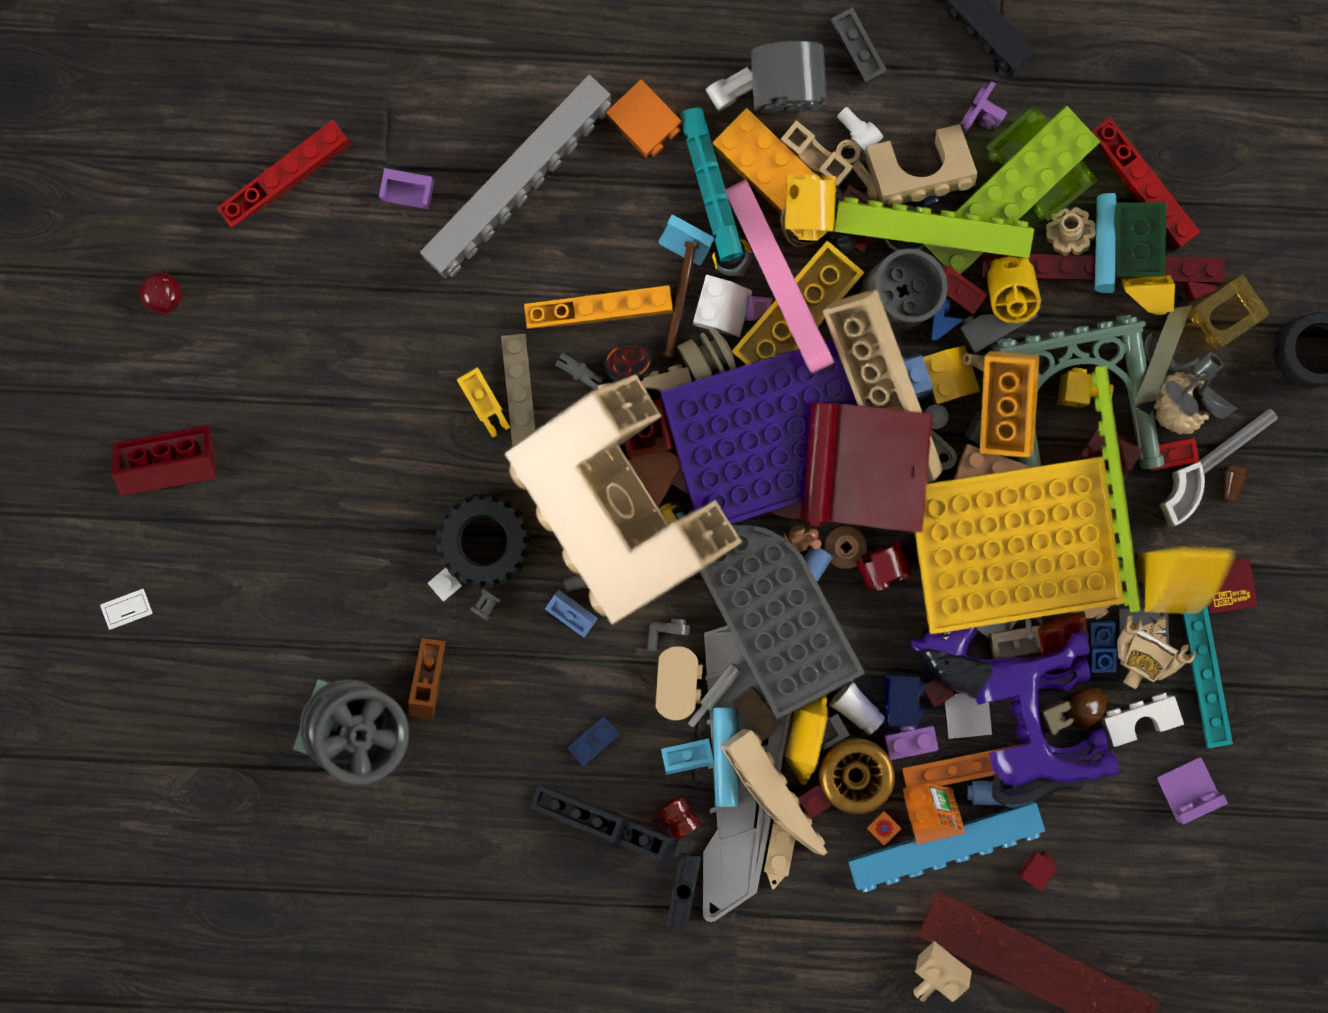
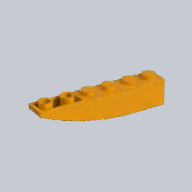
(599, 307)

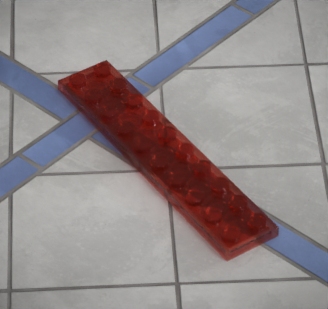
(1027, 961)

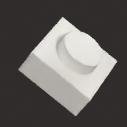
(444, 584)

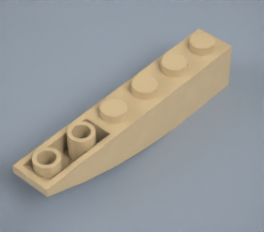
(769, 788)

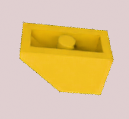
(1152, 293)

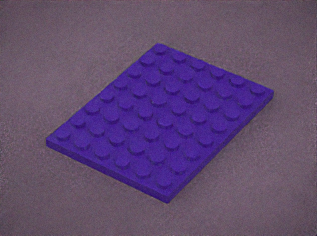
(748, 431)

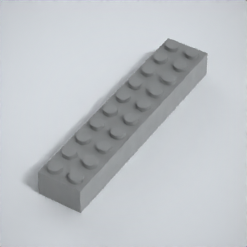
(517, 177)

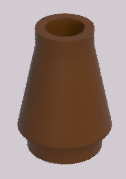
(1233, 481)

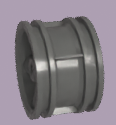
(389, 742)

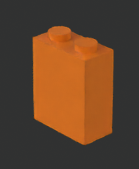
(644, 119)

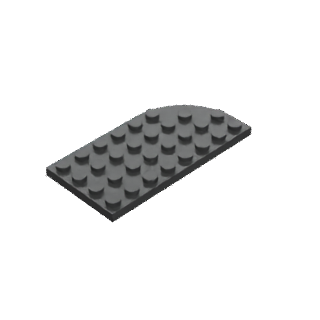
(780, 620)

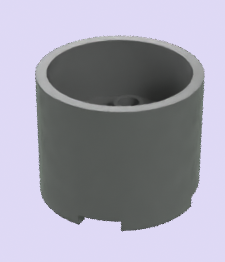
(788, 77)
(920, 282)

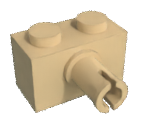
(941, 973)

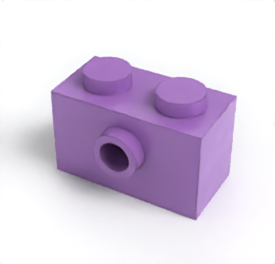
(910, 741)

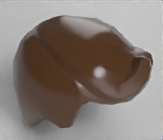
(1086, 707)

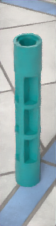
(711, 184)

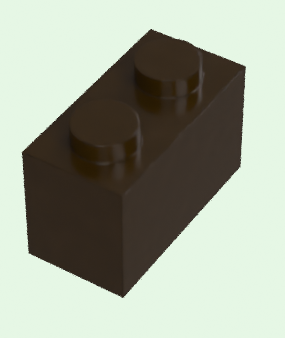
(757, 713)

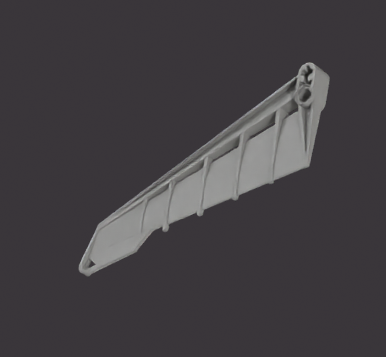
(737, 849)

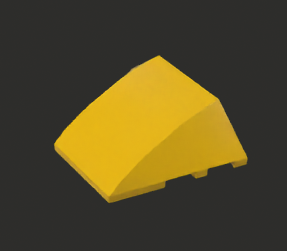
(805, 738)

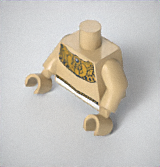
(1147, 655)

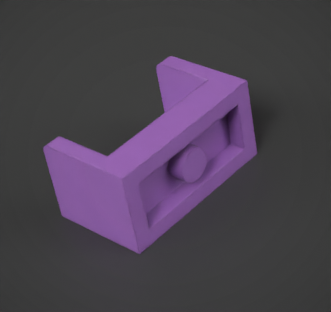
(406, 188)

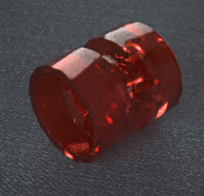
(678, 816)

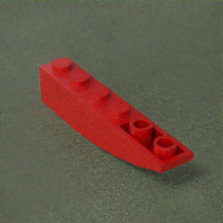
(285, 174)
(1143, 182)

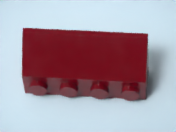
(163, 460)

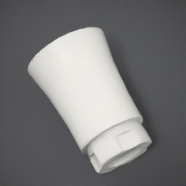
(857, 708)

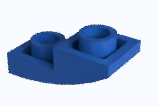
(1102, 646)

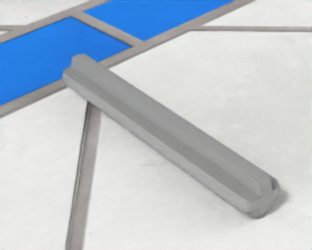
(1238, 440)

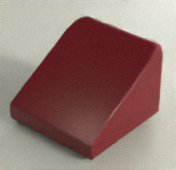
(1197, 290)

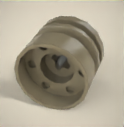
(707, 358)

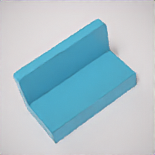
(680, 231)

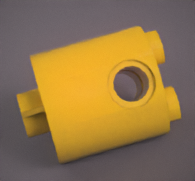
(810, 205)
(1013, 289)

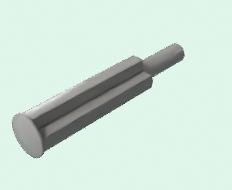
(716, 692)

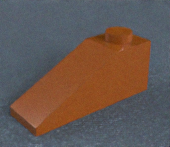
(426, 679)

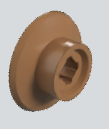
(837, 538)

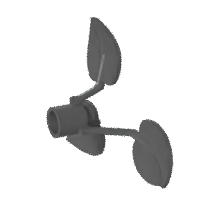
(1204, 370)

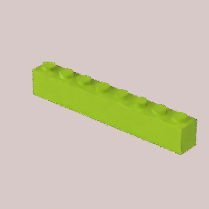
(933, 228)

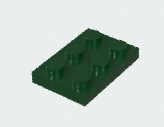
(1140, 239)

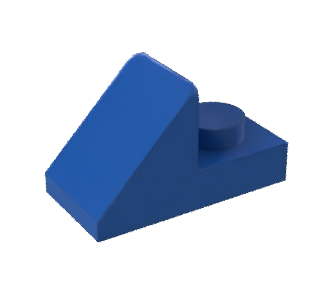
(941, 325)

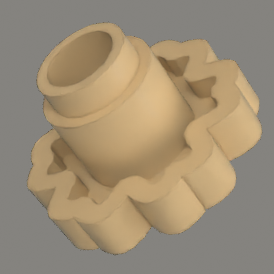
(1071, 232)

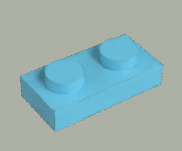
(687, 756)

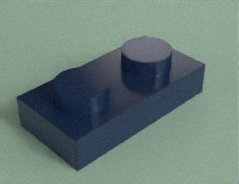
(593, 741)

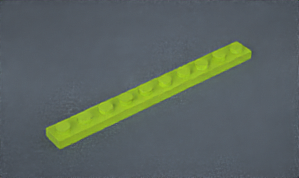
(1117, 499)

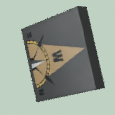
(1152, 623)

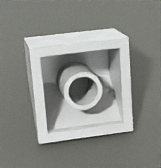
(722, 306)

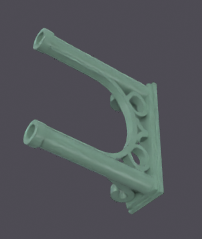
(1129, 344)

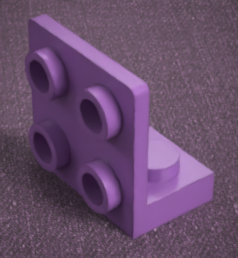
(1190, 791)

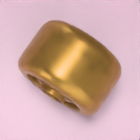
(872, 787)

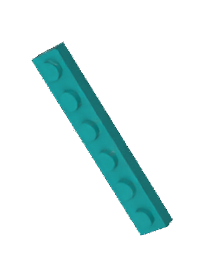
(1207, 679)

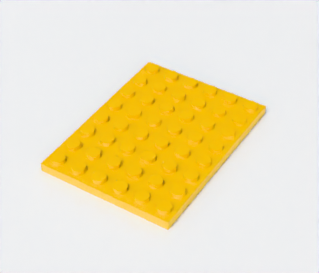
(1018, 545)

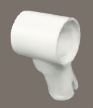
(861, 133)

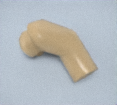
(974, 360)

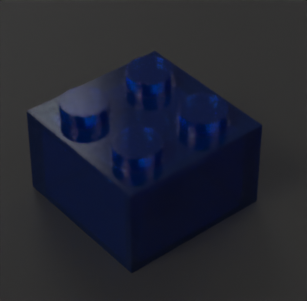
(902, 700)

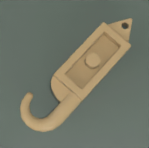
(779, 854)

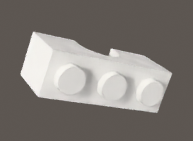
(1120, 725)

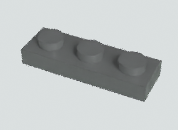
(858, 45)

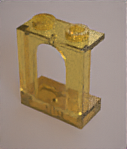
(1250, 299)

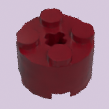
(883, 565)

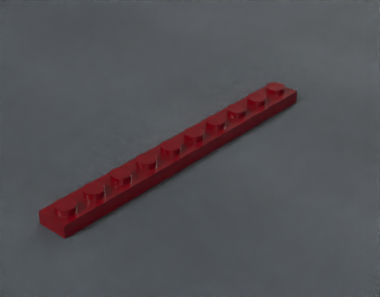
(1083, 267)

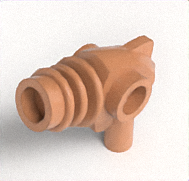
(803, 538)

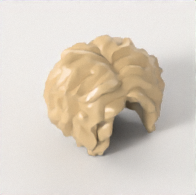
(1170, 415)

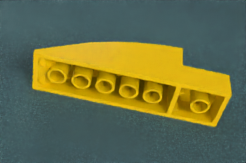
(1180, 579)

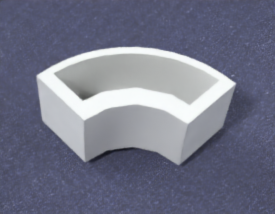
(1185, 494)

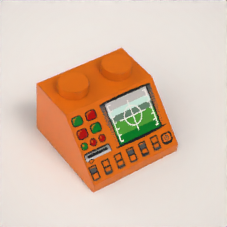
(932, 812)

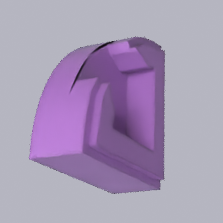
(757, 306)

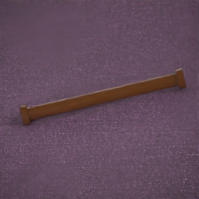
(680, 300)

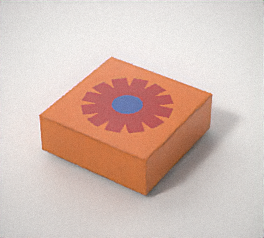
(883, 827)

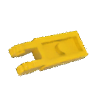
(482, 399)

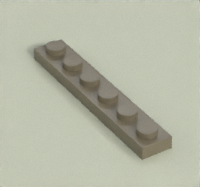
(518, 387)

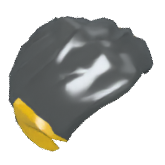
(735, 267)

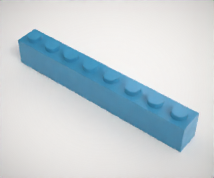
(980, 836)

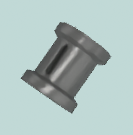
(485, 604)

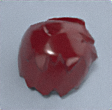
(160, 293)

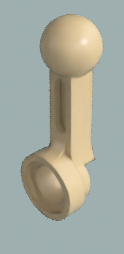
(858, 168)

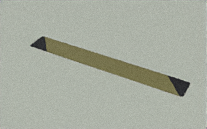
(1162, 355)

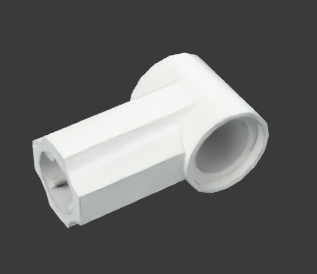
(726, 92)

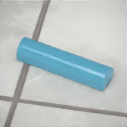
(1105, 243)
(725, 777)

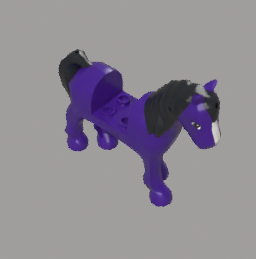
(1034, 768)

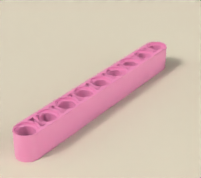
(779, 276)

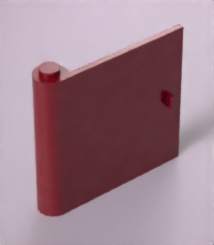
(865, 466)

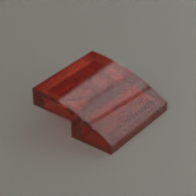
(1057, 633)

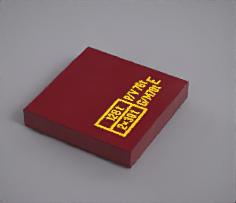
(1236, 589)

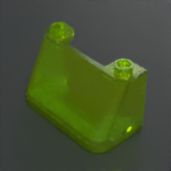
(1064, 191)

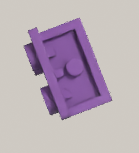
(986, 112)

